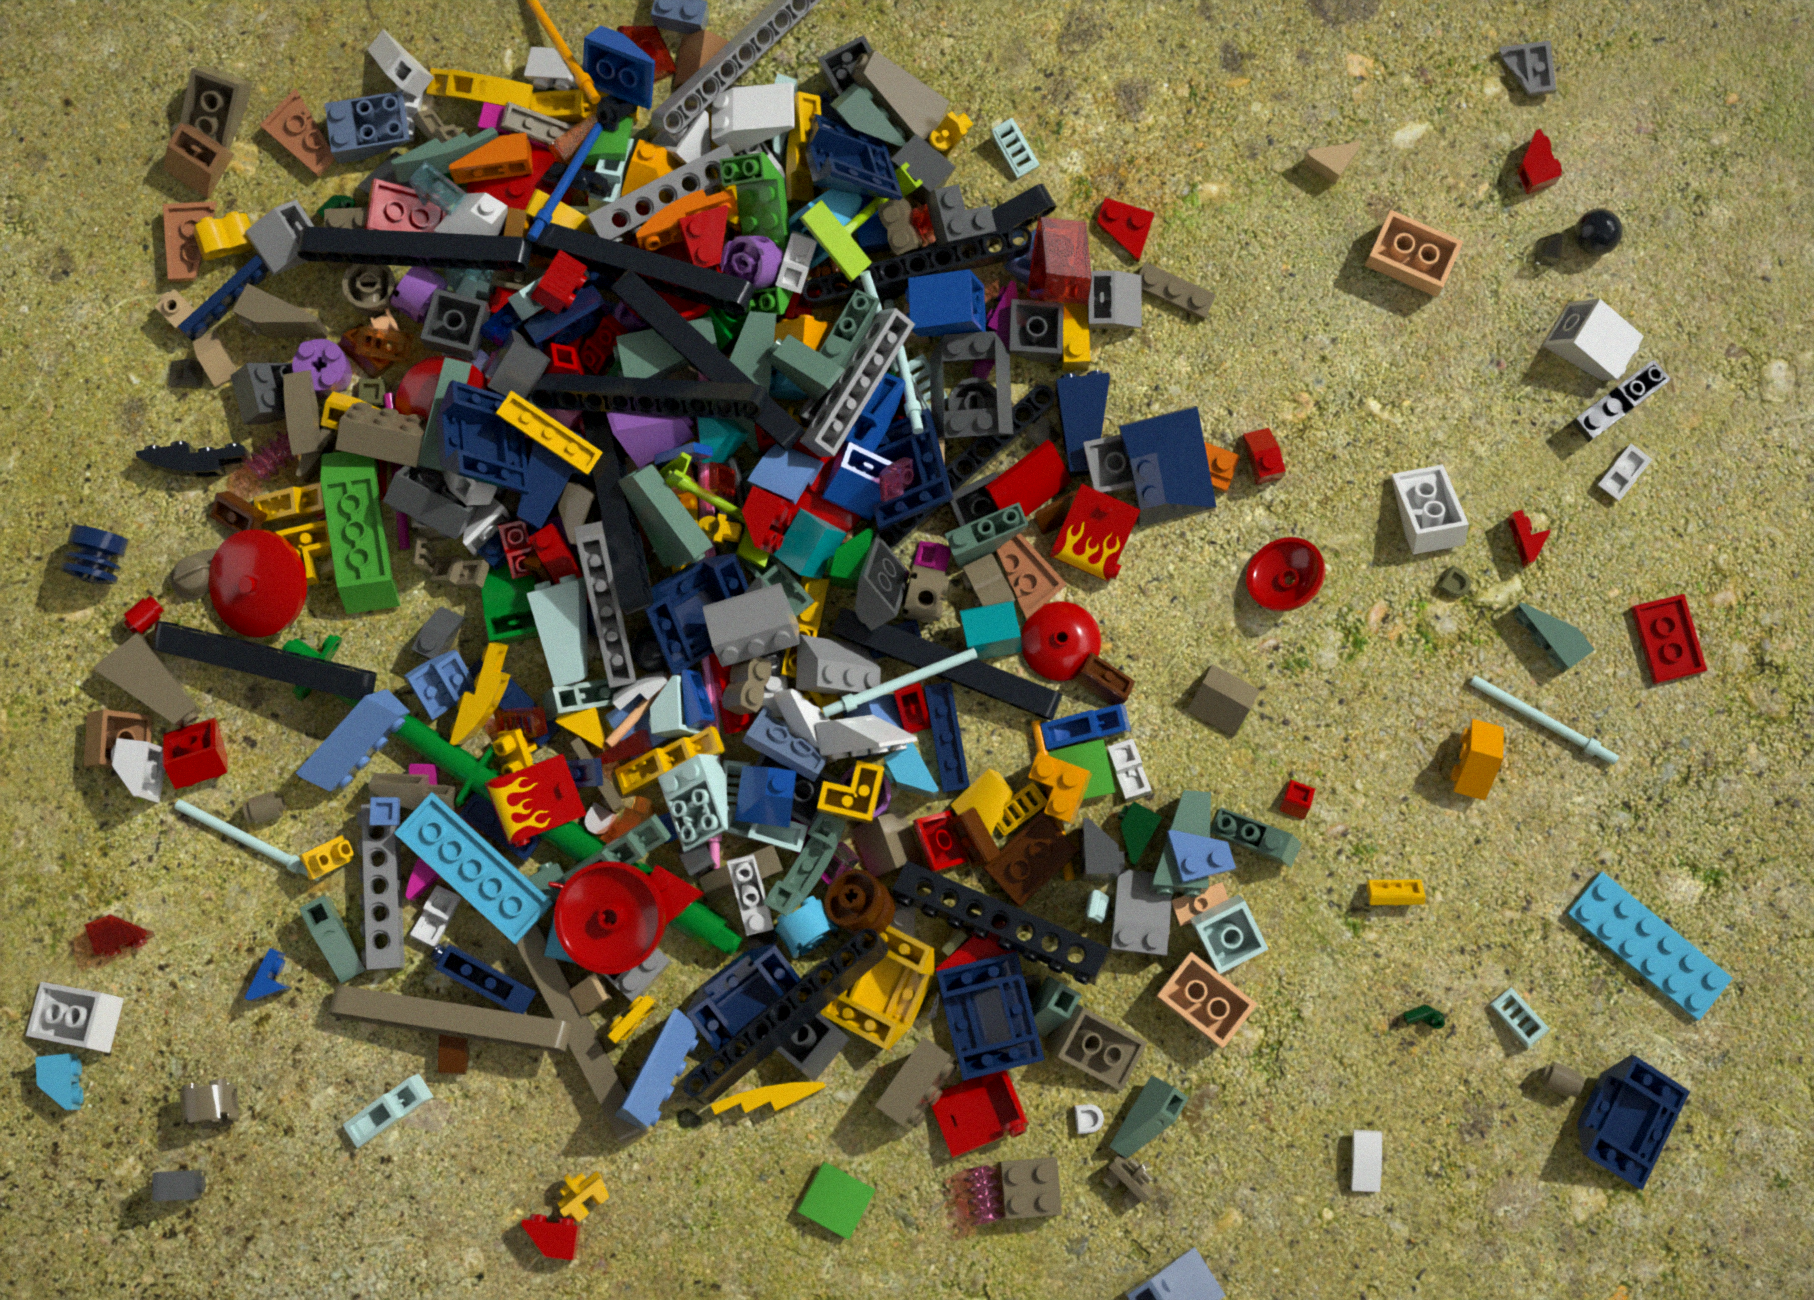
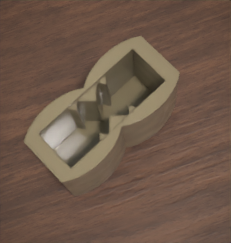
(898, 220)
(986, 582)
(746, 686)

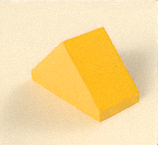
(585, 725)

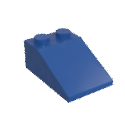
(619, 66)

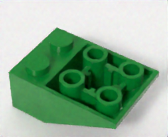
(507, 606)

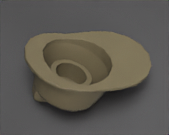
(191, 574)

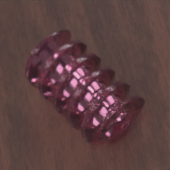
(271, 457)
(983, 1194)

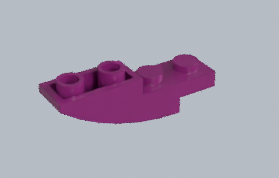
(998, 322)

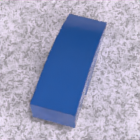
(877, 414)
(1086, 727)

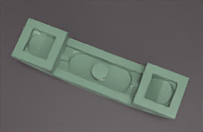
(809, 865)

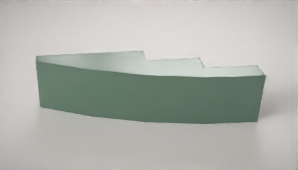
(439, 154)
(451, 370)
(776, 573)
(628, 846)

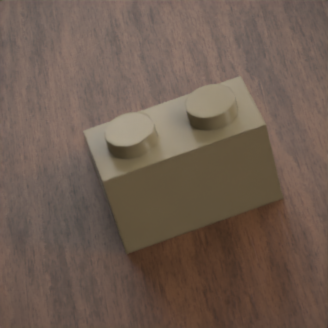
(578, 507)

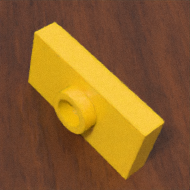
(1395, 892)

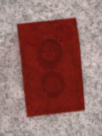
(1060, 262)

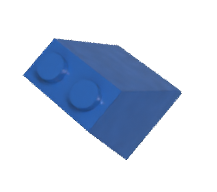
(946, 304)

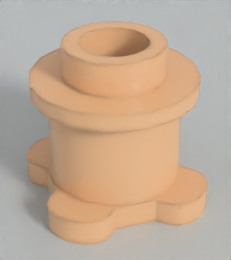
(385, 322)

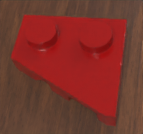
(1126, 225)
(704, 236)

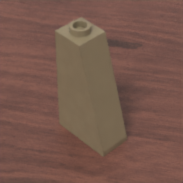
(905, 98)
(147, 677)

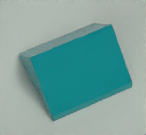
(722, 435)
(809, 544)
(991, 630)

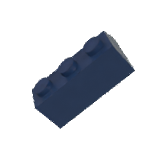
(570, 324)

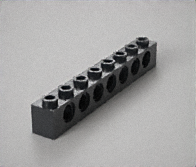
(916, 877)

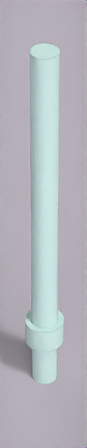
(912, 406)
(850, 702)
(1591, 746)
(292, 862)

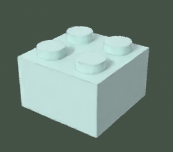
(1229, 934)

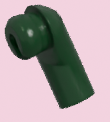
(336, 202)
(1425, 1014)

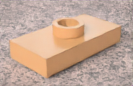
(1189, 907)

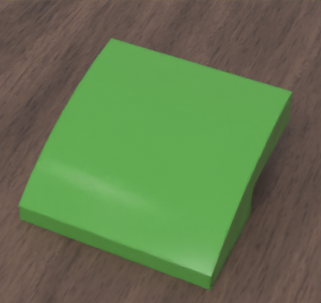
(611, 144)
(1094, 758)
(835, 1200)

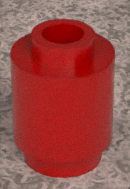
(143, 615)

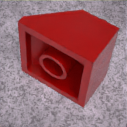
(194, 754)

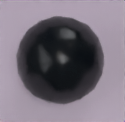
(1598, 231)
(647, 651)

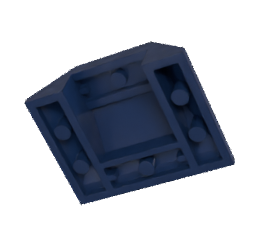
(850, 160)
(478, 442)
(1168, 465)
(930, 475)
(678, 608)
(741, 994)
(989, 1016)
(1630, 1118)

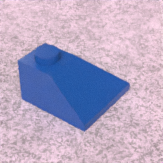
(766, 796)

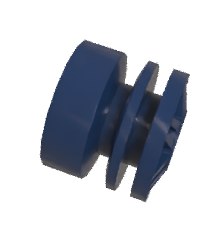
(94, 554)

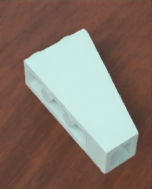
(562, 627)

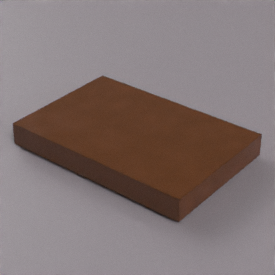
(1031, 859)

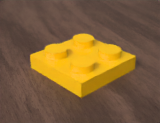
(625, 1026)

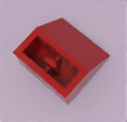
(767, 518)

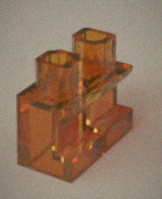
(640, 811)

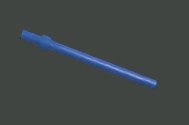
(544, 216)

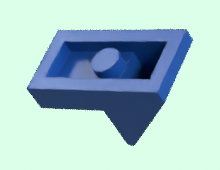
(264, 983)

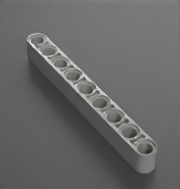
(733, 64)

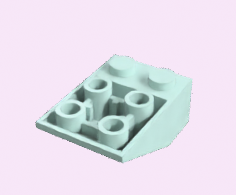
(696, 799)

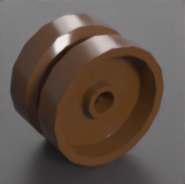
(859, 902)

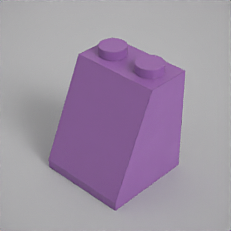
(649, 434)

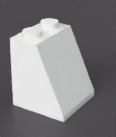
(1594, 339)

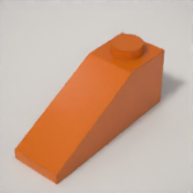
(499, 158)

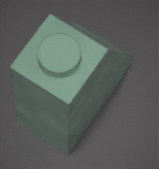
(804, 366)

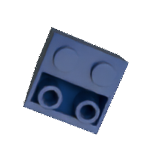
(855, 480)

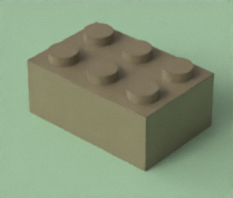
(381, 434)
(918, 1084)

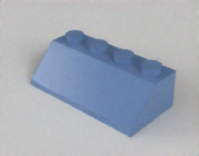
(354, 741)
(658, 1070)

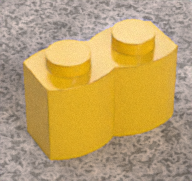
(223, 236)

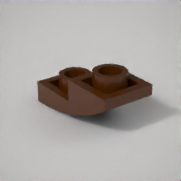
(452, 1055)

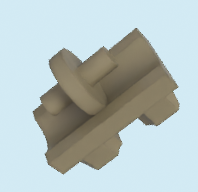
(1133, 1176)

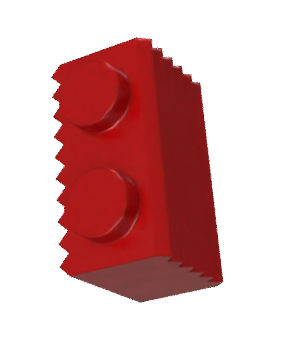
(559, 282)

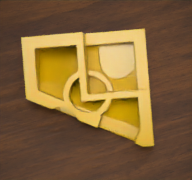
(989, 797)

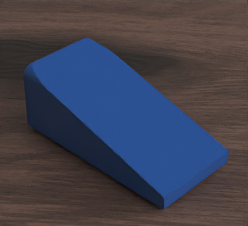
(696, 700)

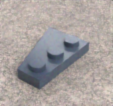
(781, 745)

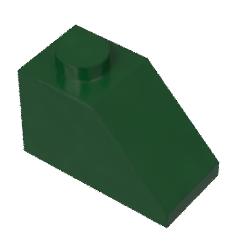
(1136, 829)

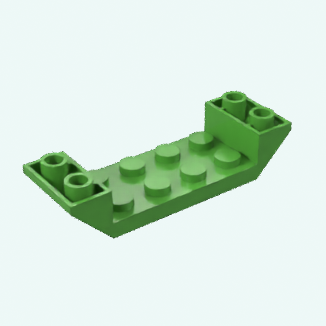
(761, 213)
(357, 532)

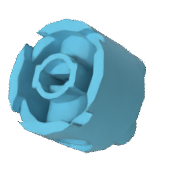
(805, 927)

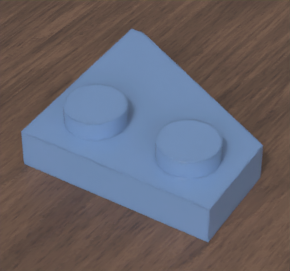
(1199, 856)

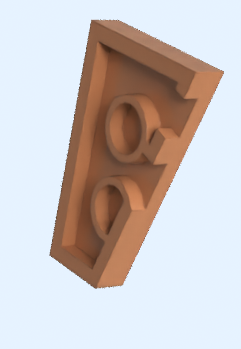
(299, 134)
(181, 245)
(1029, 575)

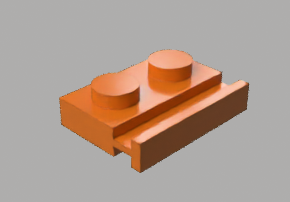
(1221, 466)

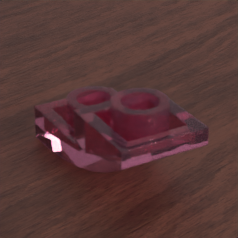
(896, 478)

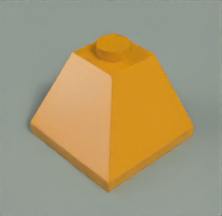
(647, 165)

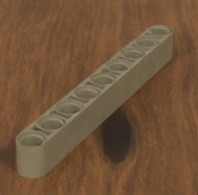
(450, 1019)
(583, 1037)

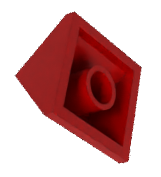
(938, 842)

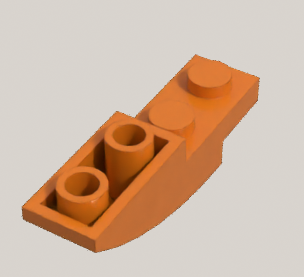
(663, 226)

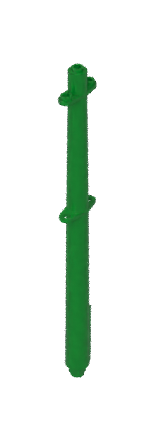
(697, 921)

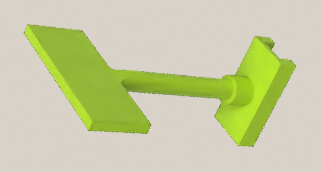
(837, 238)
(675, 476)

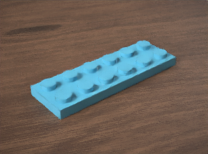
(474, 868)
(1649, 946)

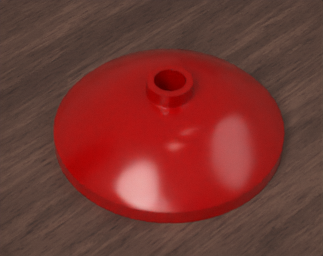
(1279, 564)
(1059, 659)

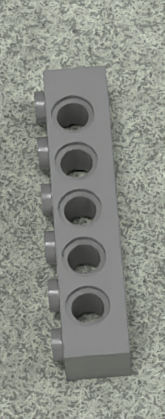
(601, 219)
(857, 382)
(605, 604)
(392, 955)

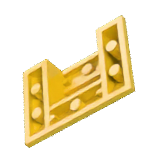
(890, 994)

